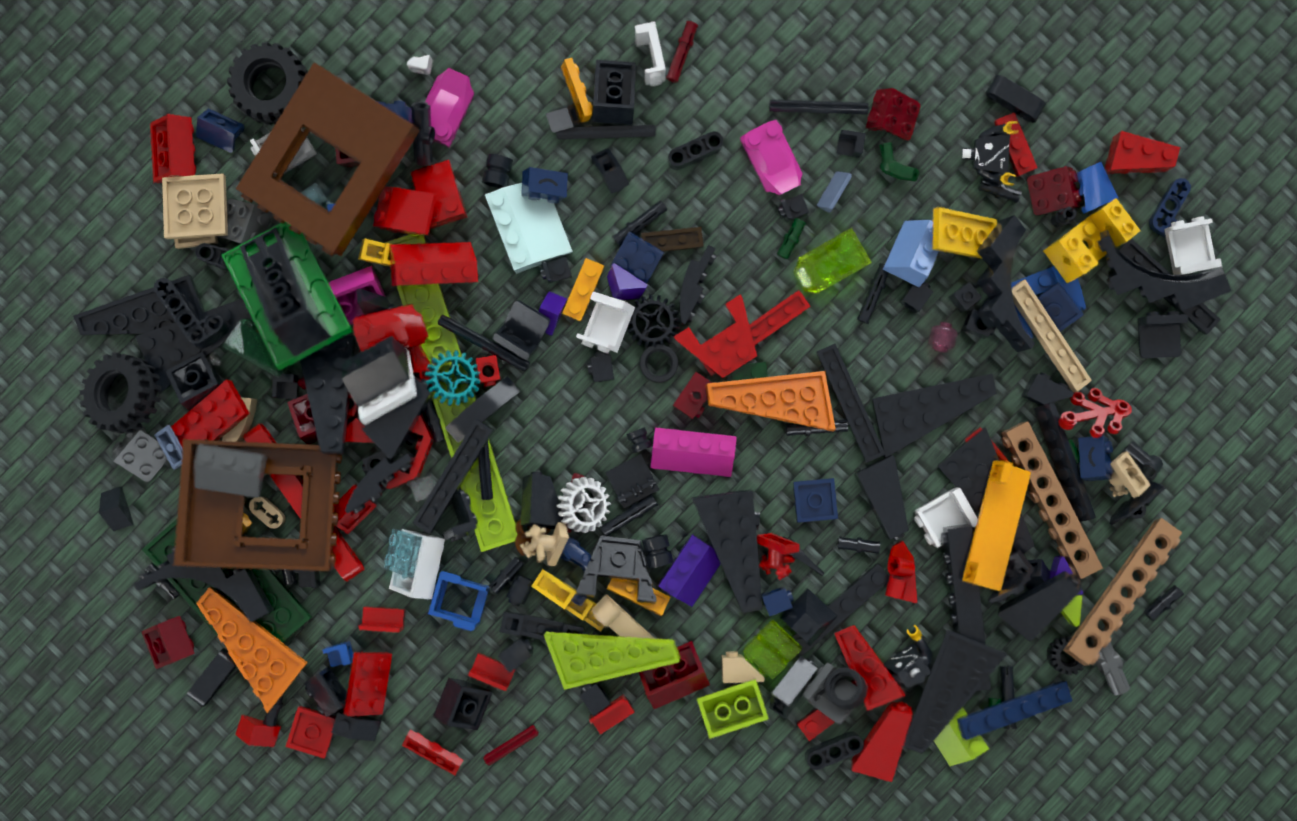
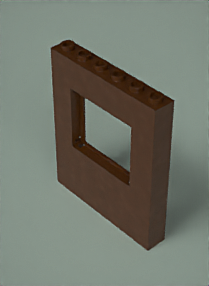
(348, 123)
(213, 520)

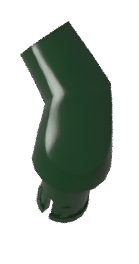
(893, 168)

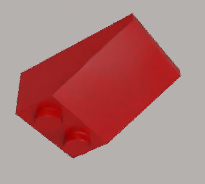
(440, 180)
(404, 211)

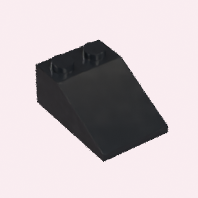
(614, 92)

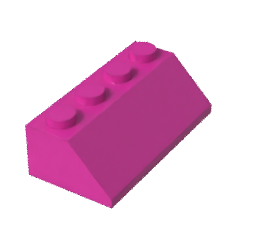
(346, 287)
(693, 452)

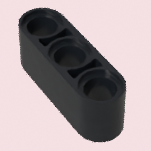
(1015, 98)
(700, 142)
(212, 678)
(844, 750)

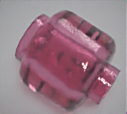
(942, 337)

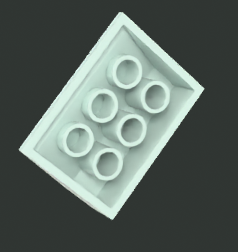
(527, 227)

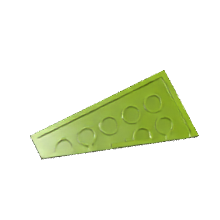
(596, 658)

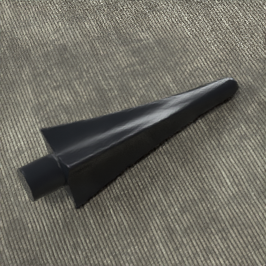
(805, 559)

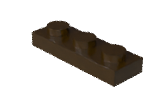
(675, 239)

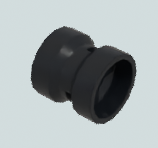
(639, 440)

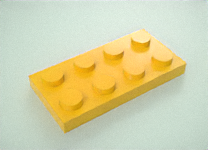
(960, 231)

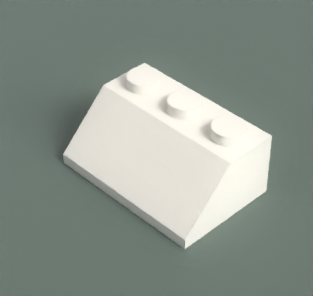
(426, 569)

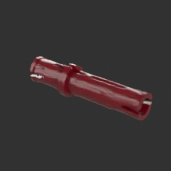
(685, 43)

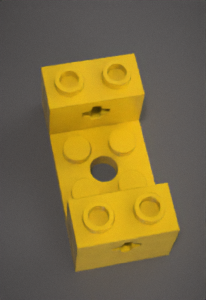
(1072, 256)

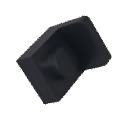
(792, 208)
(555, 270)

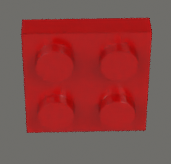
(311, 732)

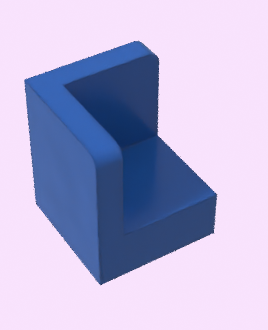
(339, 654)

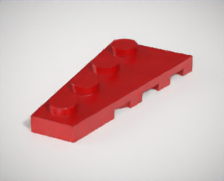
(861, 658)

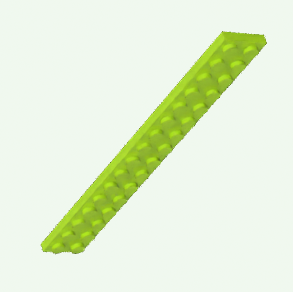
(493, 516)

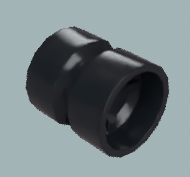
(497, 171)
(657, 551)

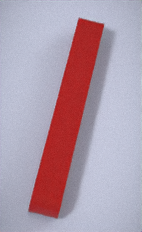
(291, 486)

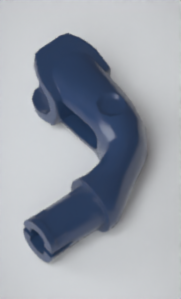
(579, 556)

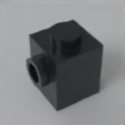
(601, 367)

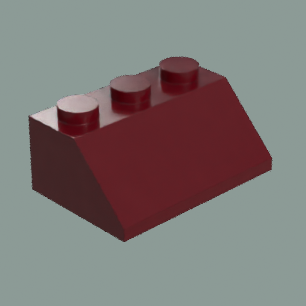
(675, 680)

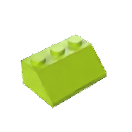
(732, 708)
(954, 747)

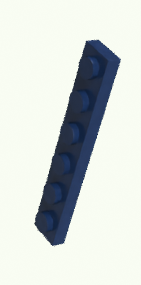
(1014, 710)

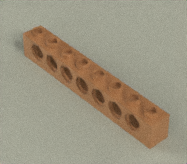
(1088, 561)
(1077, 645)

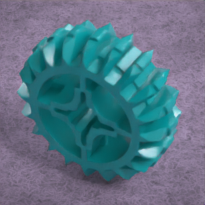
(444, 377)

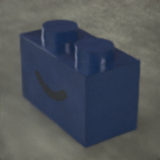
(544, 184)
(1095, 458)

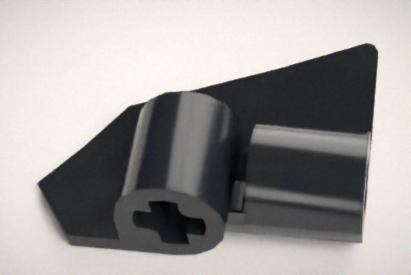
(1136, 507)

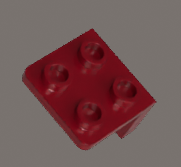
(893, 113)
(1054, 190)

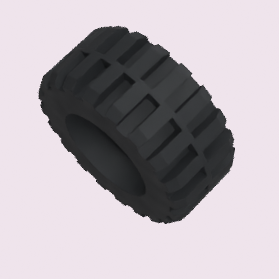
(250, 66)

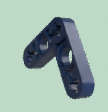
(1167, 220)

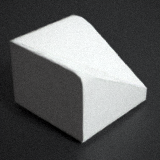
(420, 65)

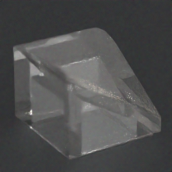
(422, 488)

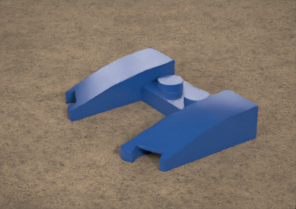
(1043, 281)

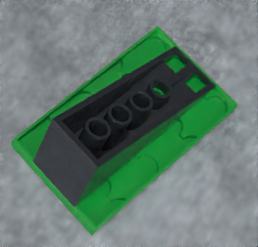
(286, 294)

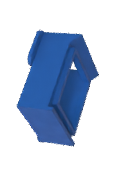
(458, 620)

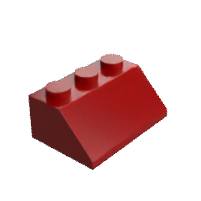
(172, 147)

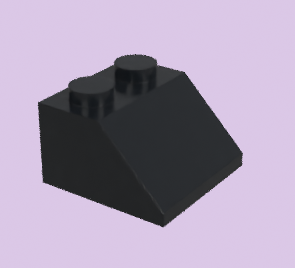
(194, 380)
(326, 691)
(462, 704)

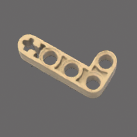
(615, 617)

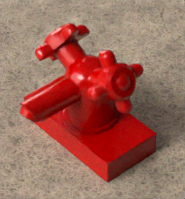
(777, 548)

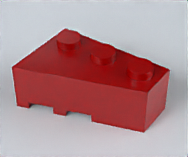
(1139, 154)

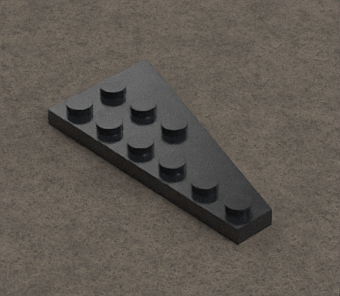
(970, 470)

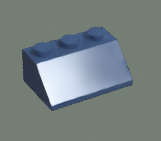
(912, 252)

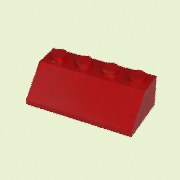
(433, 263)

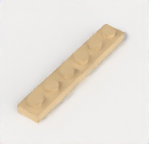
(1049, 336)

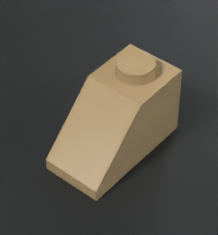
(738, 670)

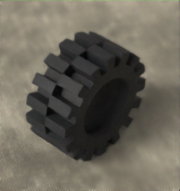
(1055, 659)

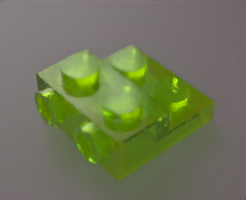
(771, 649)

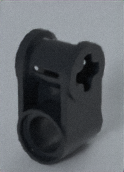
(215, 257)

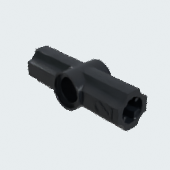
(423, 142)

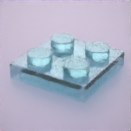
(402, 552)

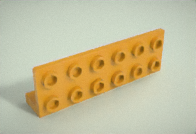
(996, 525)

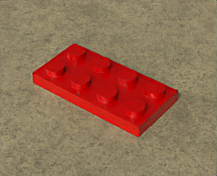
(213, 415)

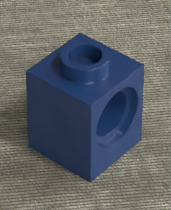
(777, 600)

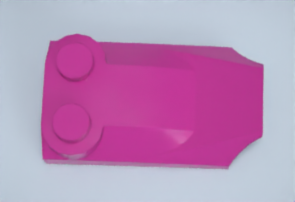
(448, 104)
(772, 158)

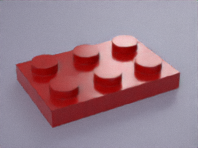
(368, 683)

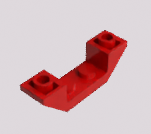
(423, 447)

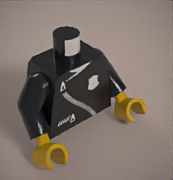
(992, 153)
(912, 663)

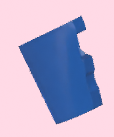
(1095, 187)

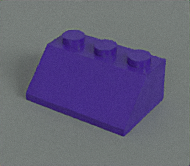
(690, 571)

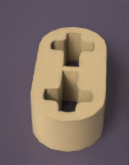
(270, 508)

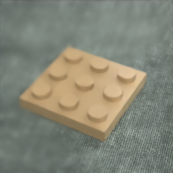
(195, 206)

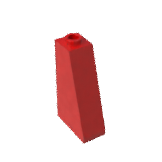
(884, 743)

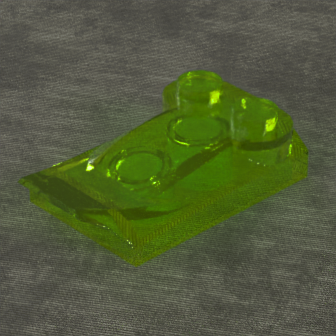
(831, 262)

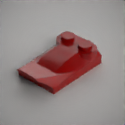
(400, 322)

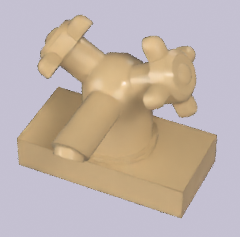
(1127, 476)
(552, 544)

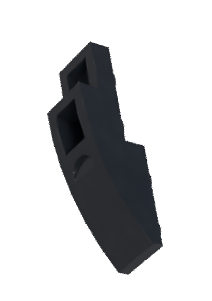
(691, 292)
(371, 486)

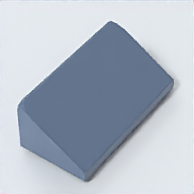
(834, 191)
(170, 446)

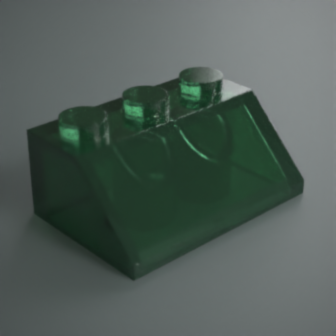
(248, 343)

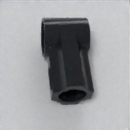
(1144, 461)

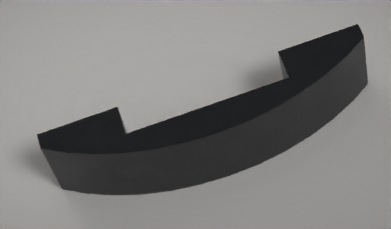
(482, 408)
(534, 626)

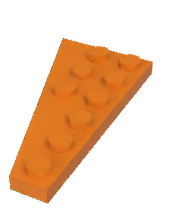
(786, 398)
(255, 651)

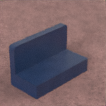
(218, 130)

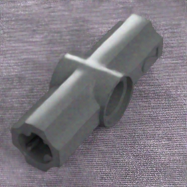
(1111, 667)

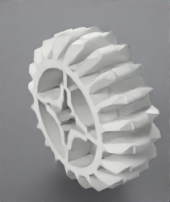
(591, 516)

